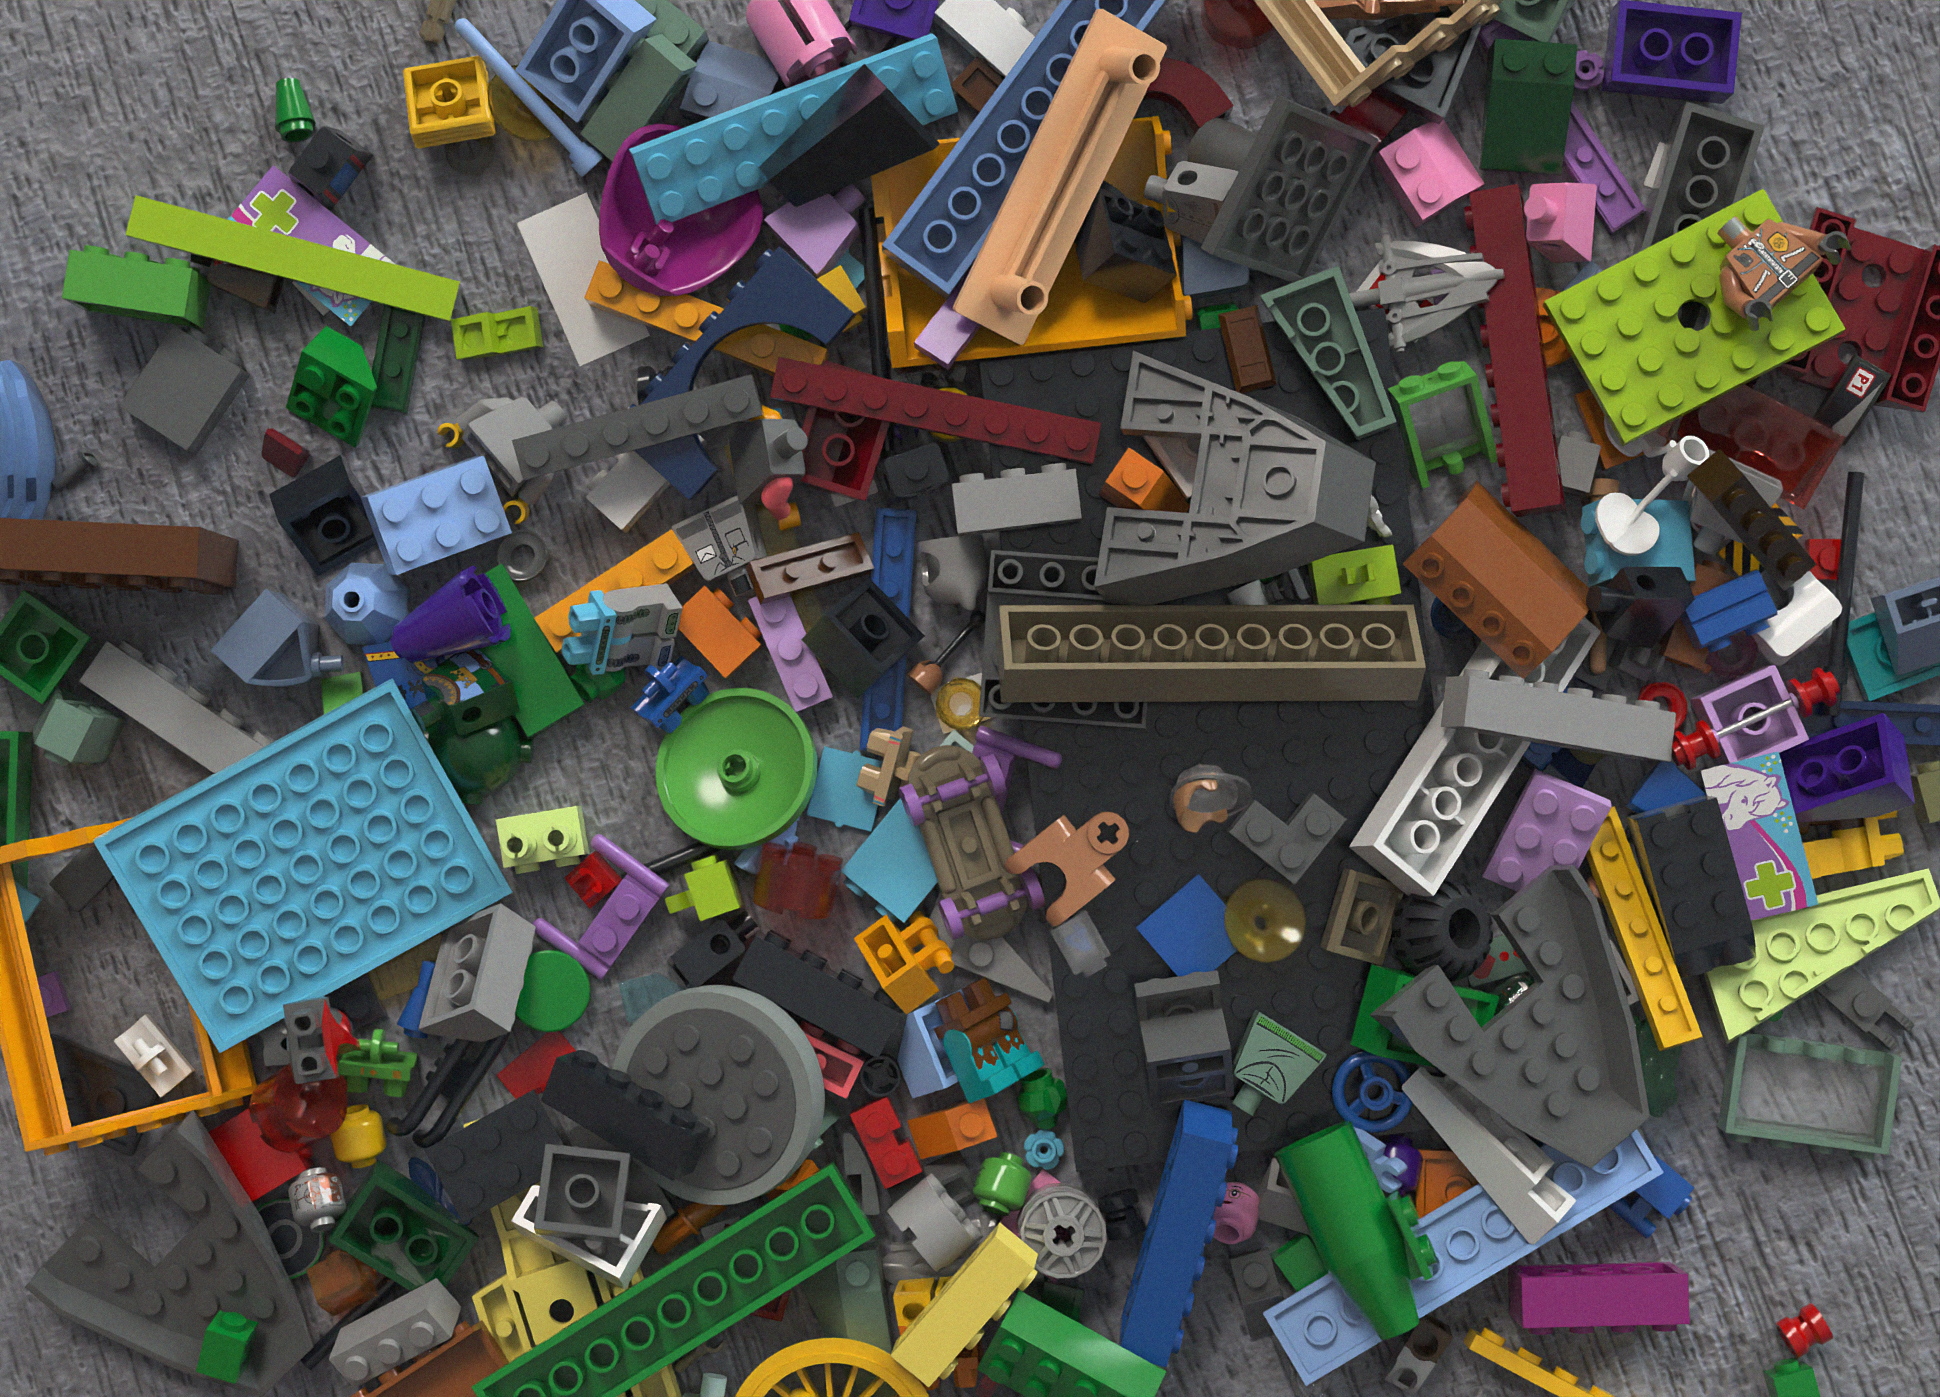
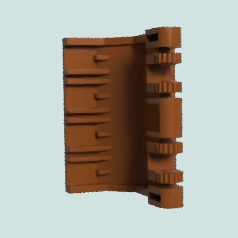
(1500, 580)

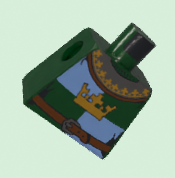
(466, 694)

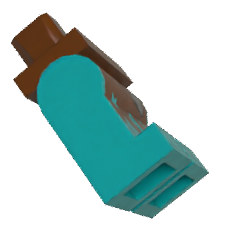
(984, 1041)

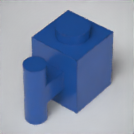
(1665, 1194)

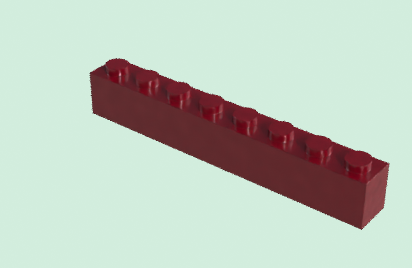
(1516, 355)

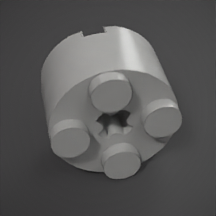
(934, 1223)

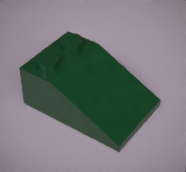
(1527, 106)
(402, 1230)

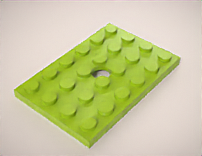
(1639, 355)

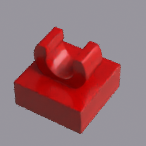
(593, 879)

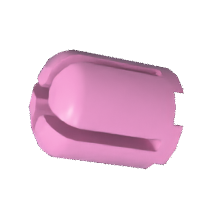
(785, 48)

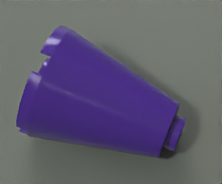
(453, 620)

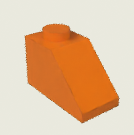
(952, 1128)

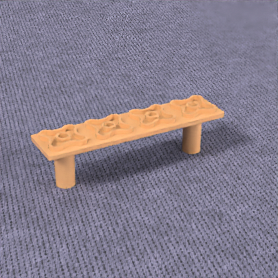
(1060, 177)

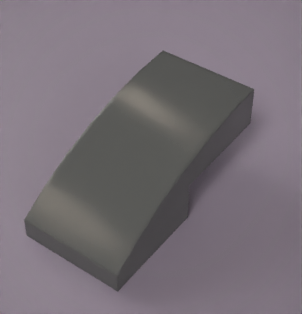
(858, 1162)

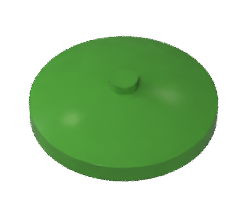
(736, 769)

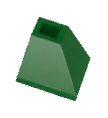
(333, 386)

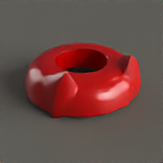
(1672, 694)

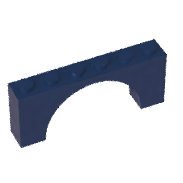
(774, 295)

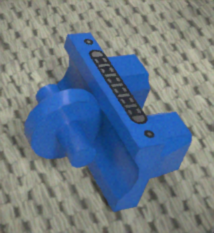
(668, 690)

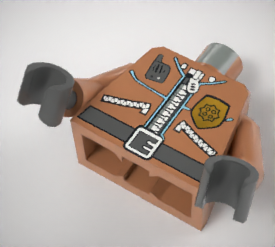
(1770, 264)

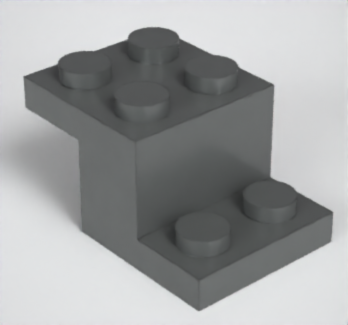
(1184, 1039)

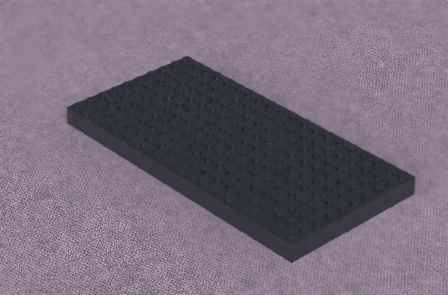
(1280, 747)

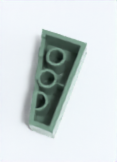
(1330, 341)

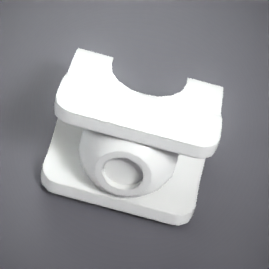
(1800, 623)

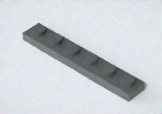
(638, 427)

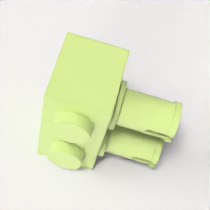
(542, 837)

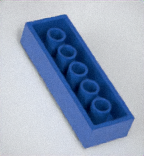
(1178, 1232)

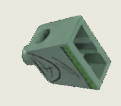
(1271, 1063)

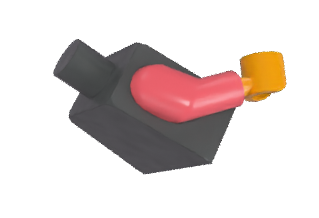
(769, 463)

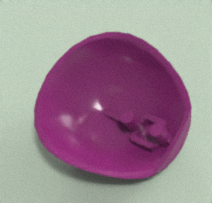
(676, 254)

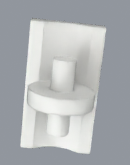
(154, 1055)

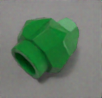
(599, 685)
(1042, 1098)

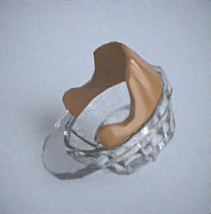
(1208, 795)

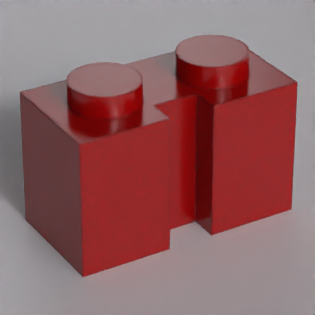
(891, 1157)

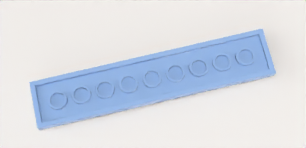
(1471, 1243)

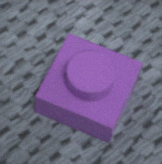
(53, 994)

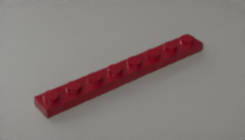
(935, 410)

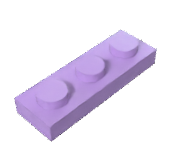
(792, 657)

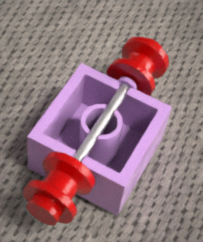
(1752, 716)

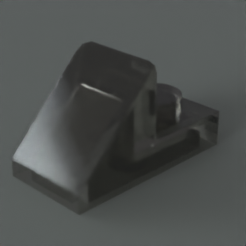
(939, 375)

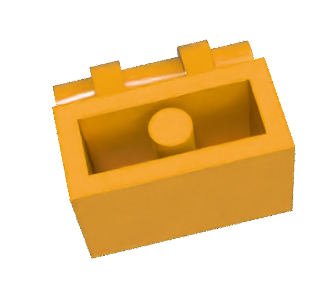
(897, 964)

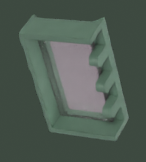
(1809, 1094)

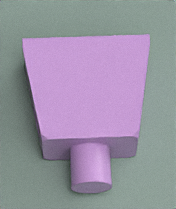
(818, 230)

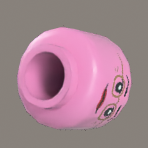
(1238, 1214)

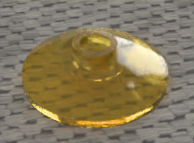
(510, 118)
(1282, 914)

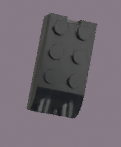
(1693, 884)

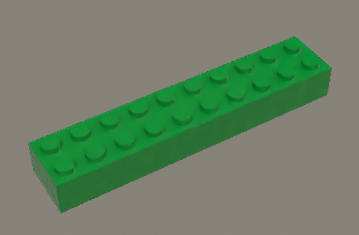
(692, 1296)

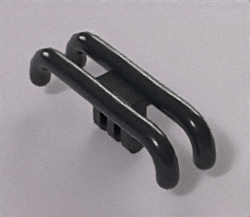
(454, 1078)

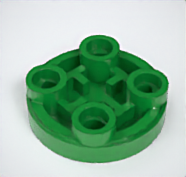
(553, 991)

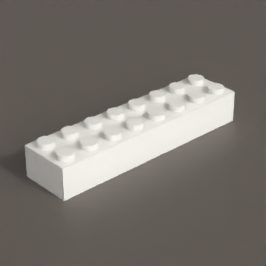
(1452, 781)

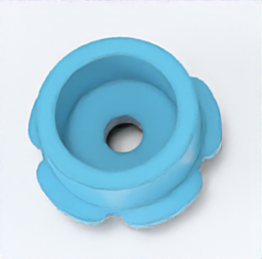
(1036, 1141)

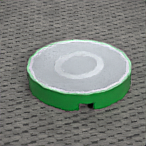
(295, 1244)

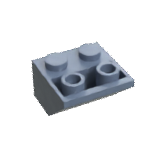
(1911, 624)

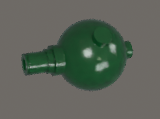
(481, 759)

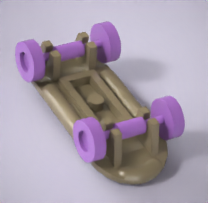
(968, 842)

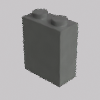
(185, 388)

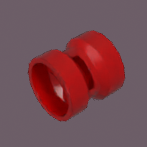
(1804, 1330)

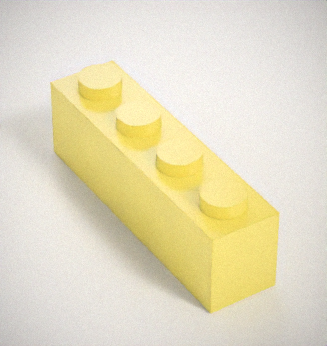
(965, 1305)

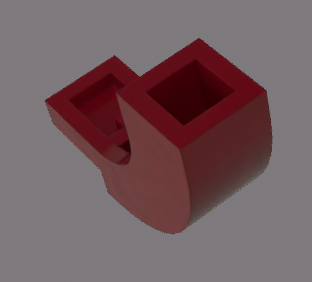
(1189, 92)

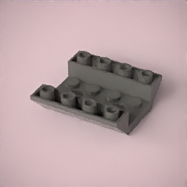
(1044, 580)

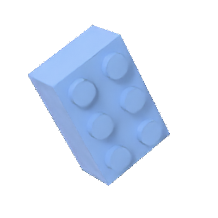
(582, 50)
(436, 515)

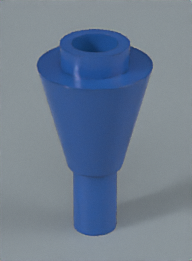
(414, 1008)

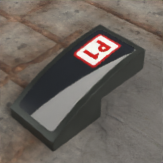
(1852, 396)

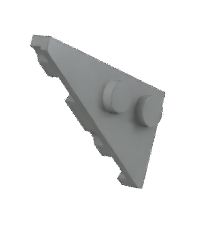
(991, 959)

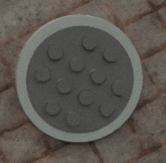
(742, 1075)

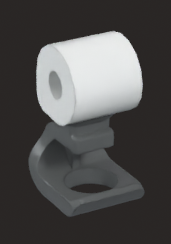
(1288, 586)

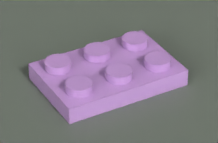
(1546, 829)

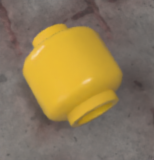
(359, 1137)

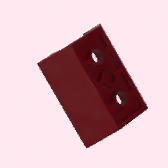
(1886, 324)

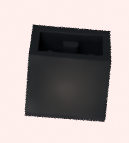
(1125, 247)

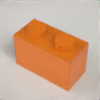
(718, 632)

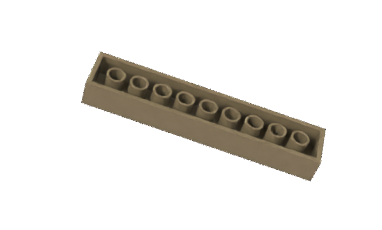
(1208, 653)

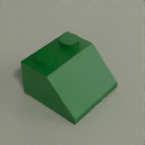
(38, 645)

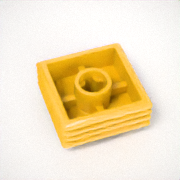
(448, 102)

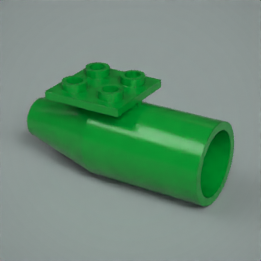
(1358, 1232)

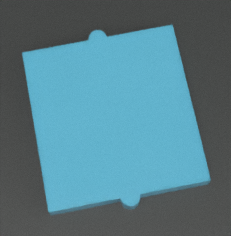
(836, 793)

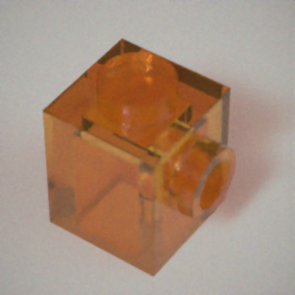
(342, 1282)

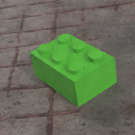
(136, 287)

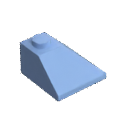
(922, 1054)

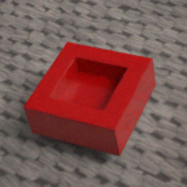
(1826, 556)

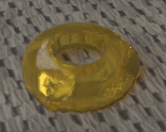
(943, 710)

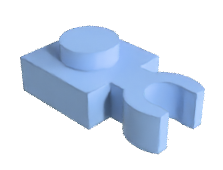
(1380, 1163)

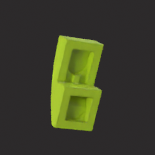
(496, 333)

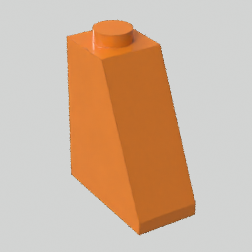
(1142, 486)

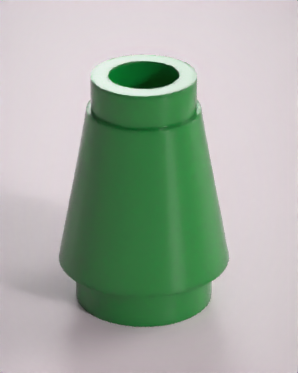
(293, 113)

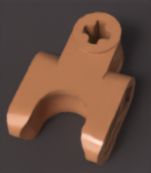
(1077, 855)

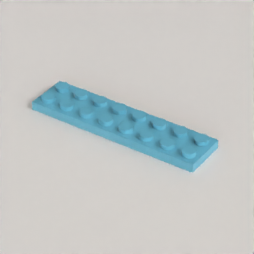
(723, 153)

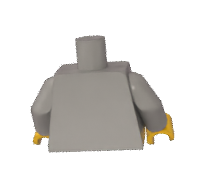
(489, 431)

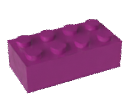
(1598, 1296)

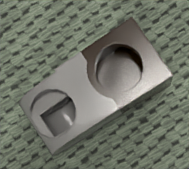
(1417, 1354)

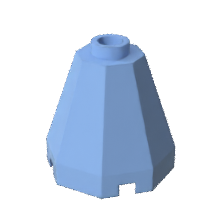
(380, 607)

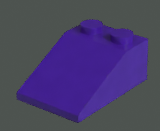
(1849, 772)

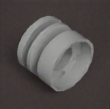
(1069, 1207)

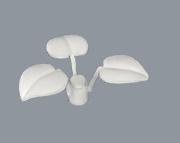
(1617, 515)

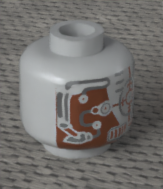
(317, 1199)

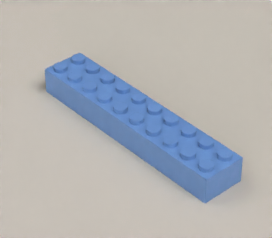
(961, 200)

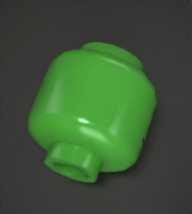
(1002, 1184)

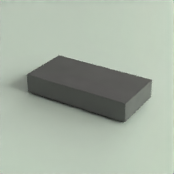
(82, 878)

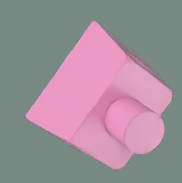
(1561, 220)

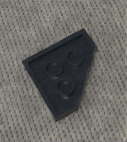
(1433, 79)

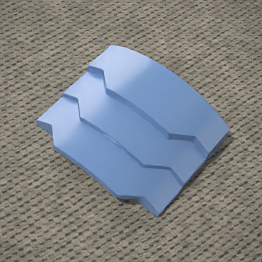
(25, 445)

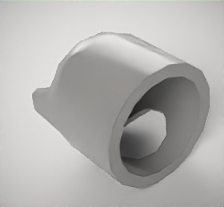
(953, 571)

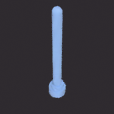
(581, 154)

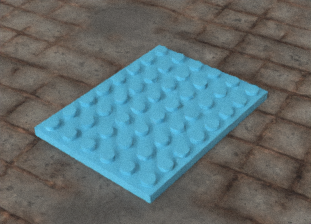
(303, 865)

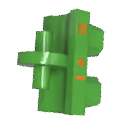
(381, 1061)

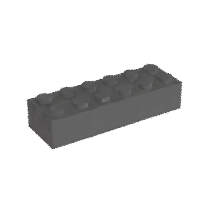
(1698, 175)

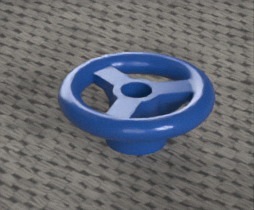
(1388, 1095)

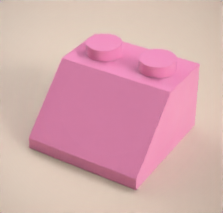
(1427, 171)

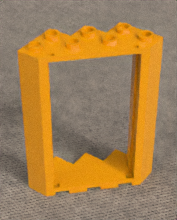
(29, 1047)

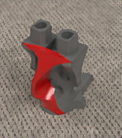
(314, 1040)

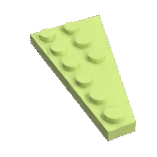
(1815, 944)

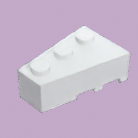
(608, 1260)

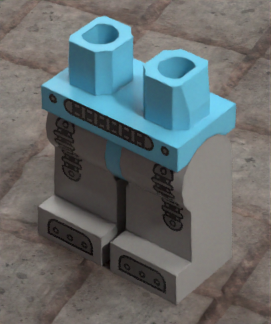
(624, 629)

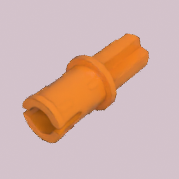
(684, 1224)

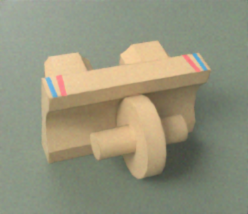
(894, 748)

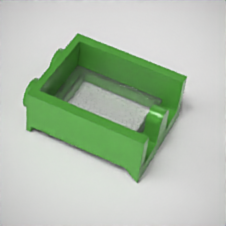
(1442, 419)

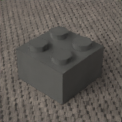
(582, 1193)

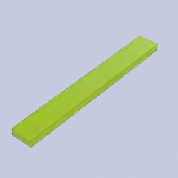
(292, 258)

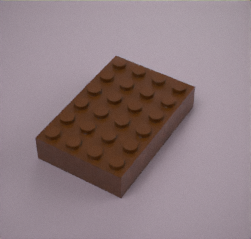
(116, 556)

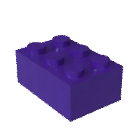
(1671, 51)

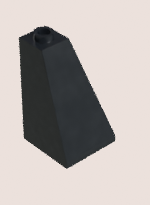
(845, 141)

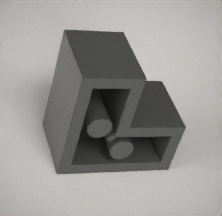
(1290, 845)

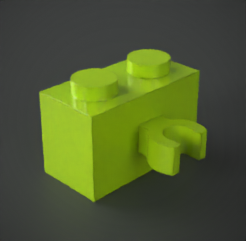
(1355, 577)
(711, 889)

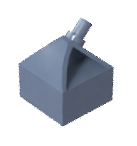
(275, 645)

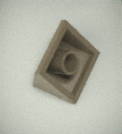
(1361, 917)

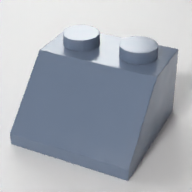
(727, 81)

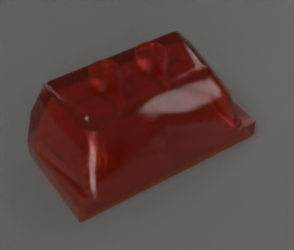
(1764, 436)

